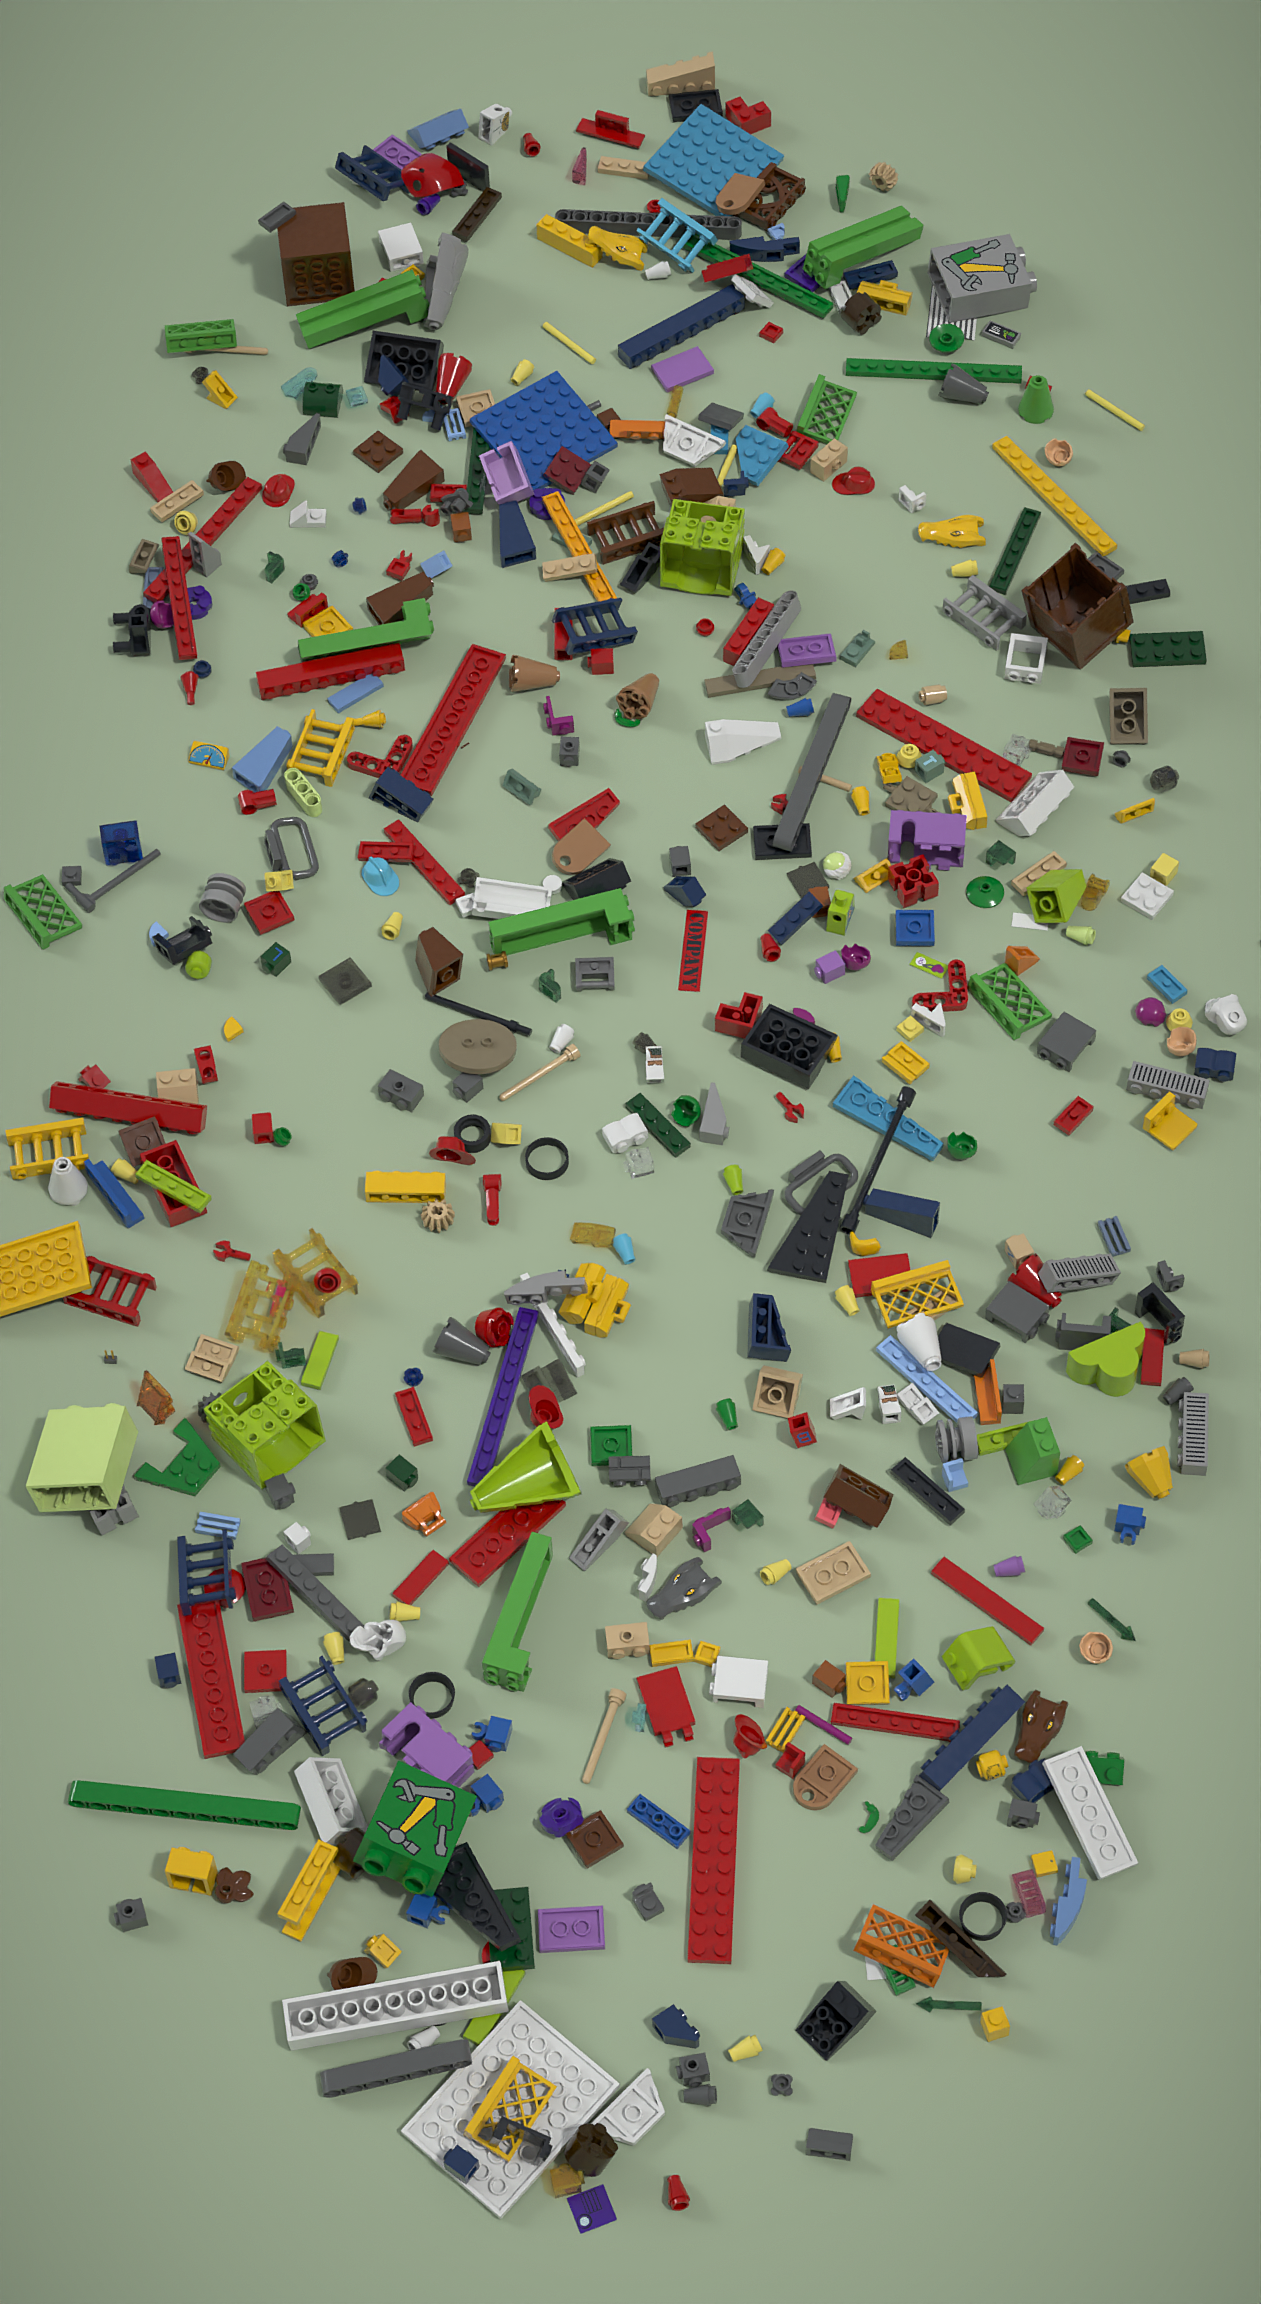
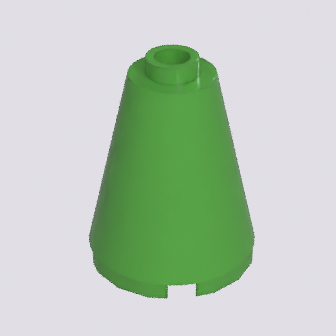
(1036, 401)

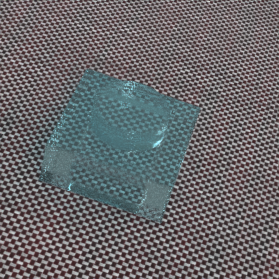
(356, 396)
(639, 1717)

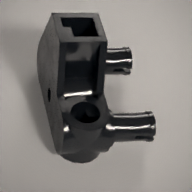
(429, 400)
(139, 630)

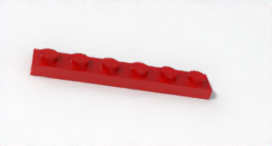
(426, 863)

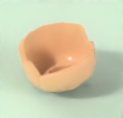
(1058, 452)
(1182, 1041)
(1096, 1647)

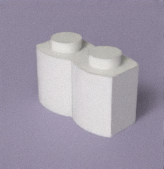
(625, 1133)

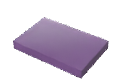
(397, 151)
(682, 369)
(806, 650)
(571, 1929)

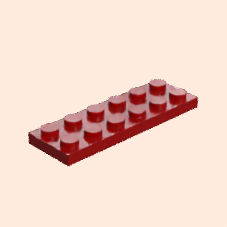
(502, 1539)

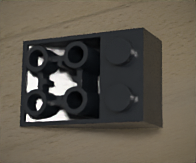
(835, 2019)

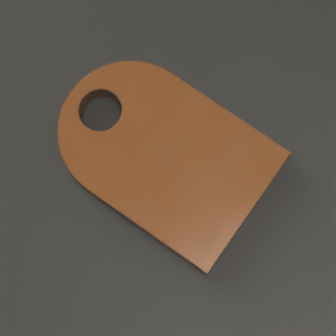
(739, 193)
(580, 847)
(824, 1778)

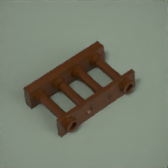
(626, 547)

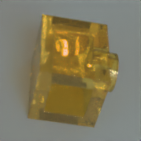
(566, 2180)

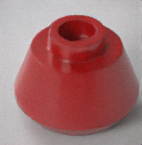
(327, 1280)

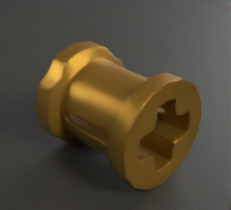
(497, 960)

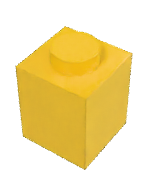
(995, 2024)

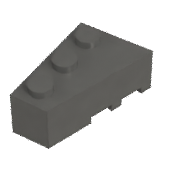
(269, 1741)

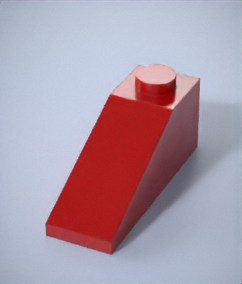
(150, 476)

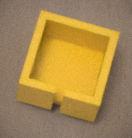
(185, 1865)

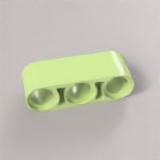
(303, 792)

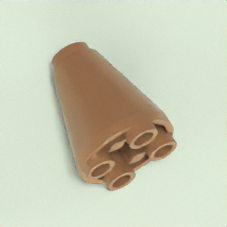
(638, 697)

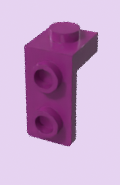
(558, 725)
(702, 1524)

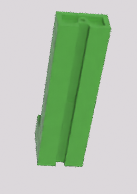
(859, 242)
(364, 309)
(413, 628)
(564, 922)
(503, 1660)

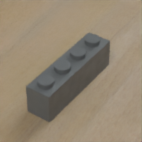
(698, 1481)

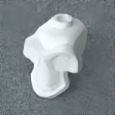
(1227, 1014)
(379, 1638)

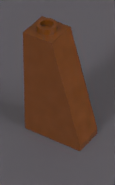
(413, 482)
(387, 604)

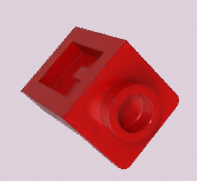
(392, 406)

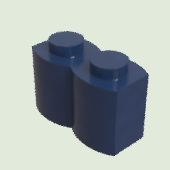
(1215, 1064)
(1033, 1783)

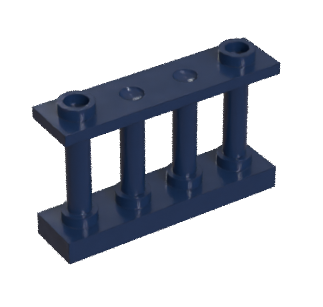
(366, 178)
(602, 640)
(186, 1566)
(312, 1723)

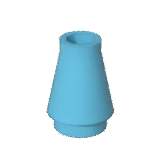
(764, 400)
(624, 1247)

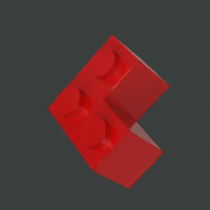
(748, 118)
(741, 1019)

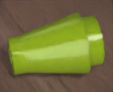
(733, 1177)

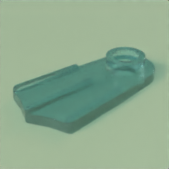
(295, 386)

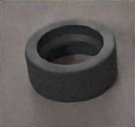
(478, 1121)

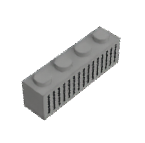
(1159, 1081)
(1079, 1272)
(1194, 1436)

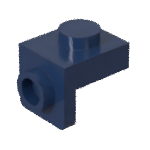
(735, 487)

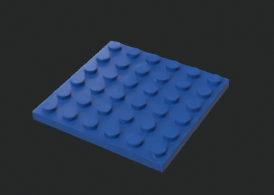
(540, 423)

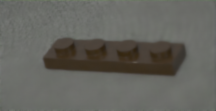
(477, 214)

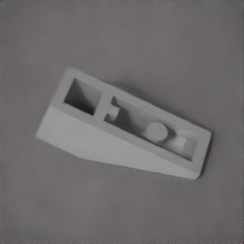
(204, 557)
(713, 1124)
(599, 1538)

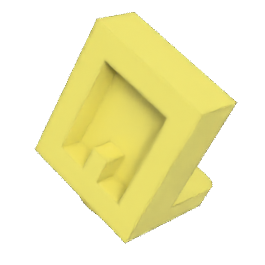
(279, 880)

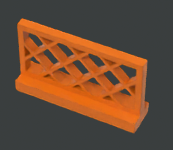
(898, 1957)

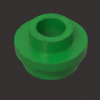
(298, 588)
(282, 1136)

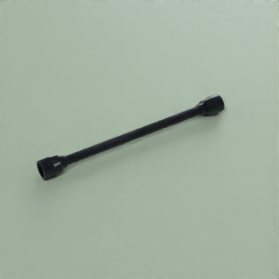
(904, 1100)

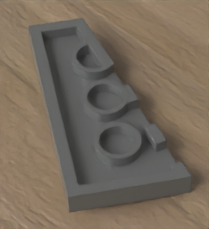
(916, 1811)

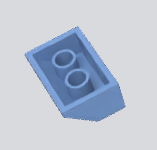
(439, 129)

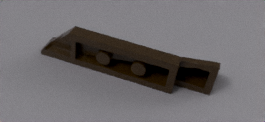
(958, 1941)

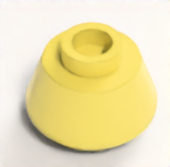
(185, 522)
(907, 755)
(1179, 1018)
(963, 1869)

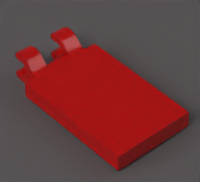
(667, 1704)

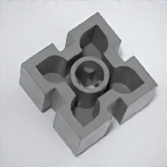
(107, 1518)

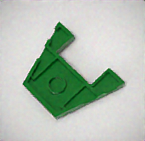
(189, 1469)

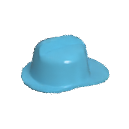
(380, 877)

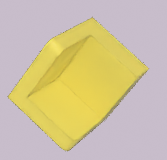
(1164, 869)
(506, 1133)

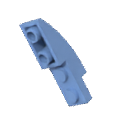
(1070, 1904)

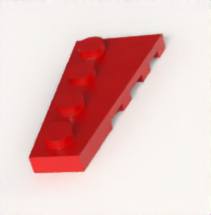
(593, 810)

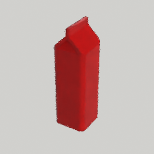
(560, 641)

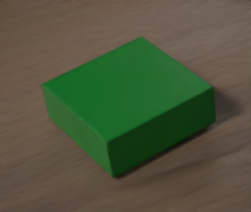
(1077, 1539)

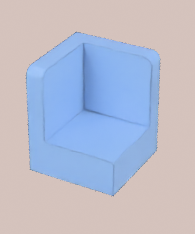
(436, 564)
(954, 1475)

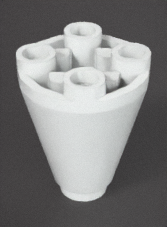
(66, 1183)
(921, 1340)

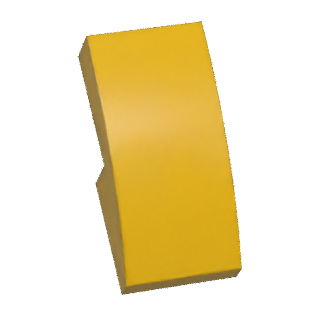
(889, 768)

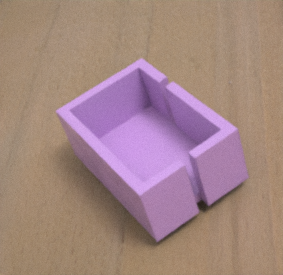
(506, 474)

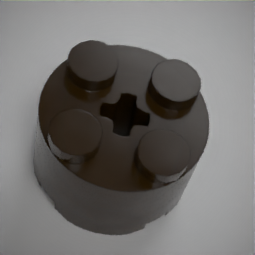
(861, 312)
(347, 1852)
(590, 2149)

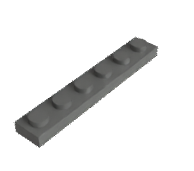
(314, 1591)

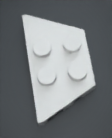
(689, 442)
(633, 2111)

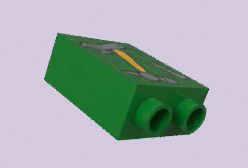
(414, 1829)

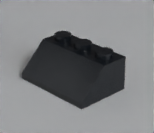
(598, 879)

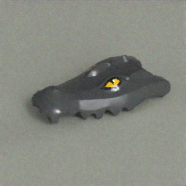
(684, 1588)

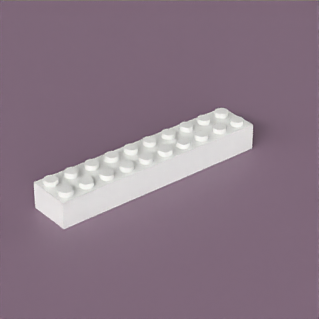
(395, 2005)

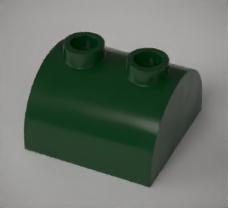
(322, 399)

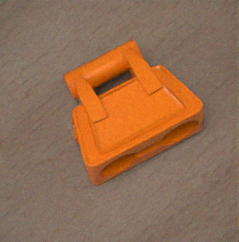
(422, 1513)

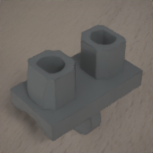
(455, 502)

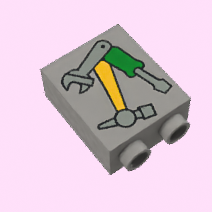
(981, 277)

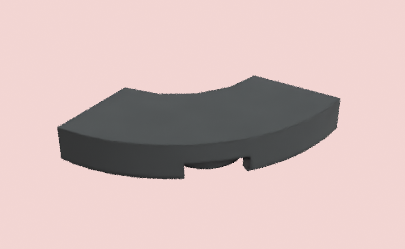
(792, 688)

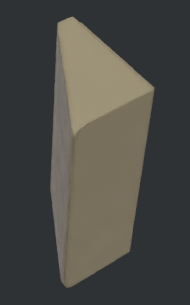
(143, 556)

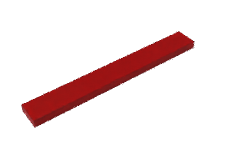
(179, 598)

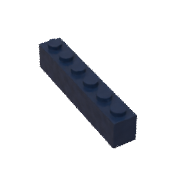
(972, 1737)

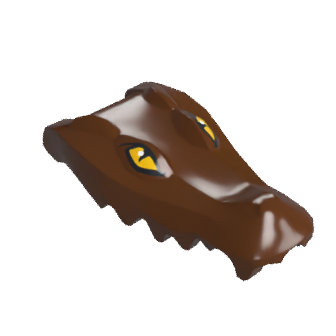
(1038, 1726)

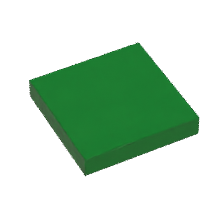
(609, 1442)

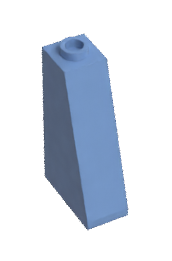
(262, 763)

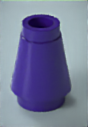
(427, 204)

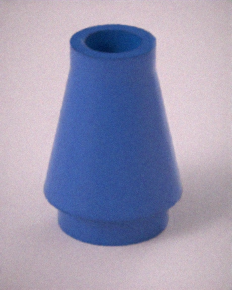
(801, 708)

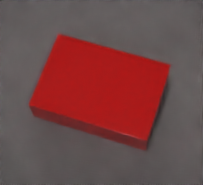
(727, 268)

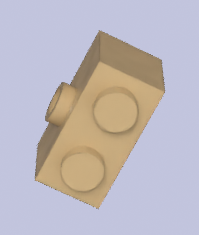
(829, 459)
(627, 1640)

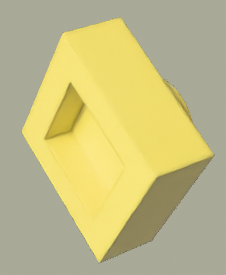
(910, 1028)

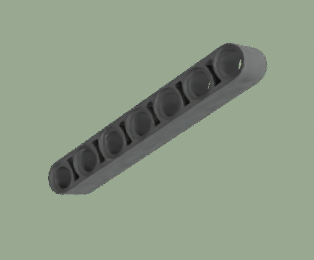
(395, 2068)

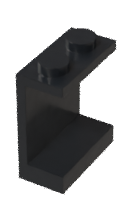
(524, 2133)

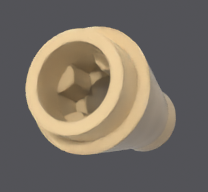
(1196, 1358)

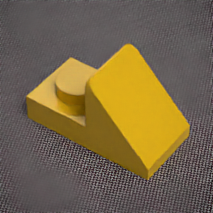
(219, 390)

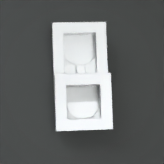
(916, 1404)

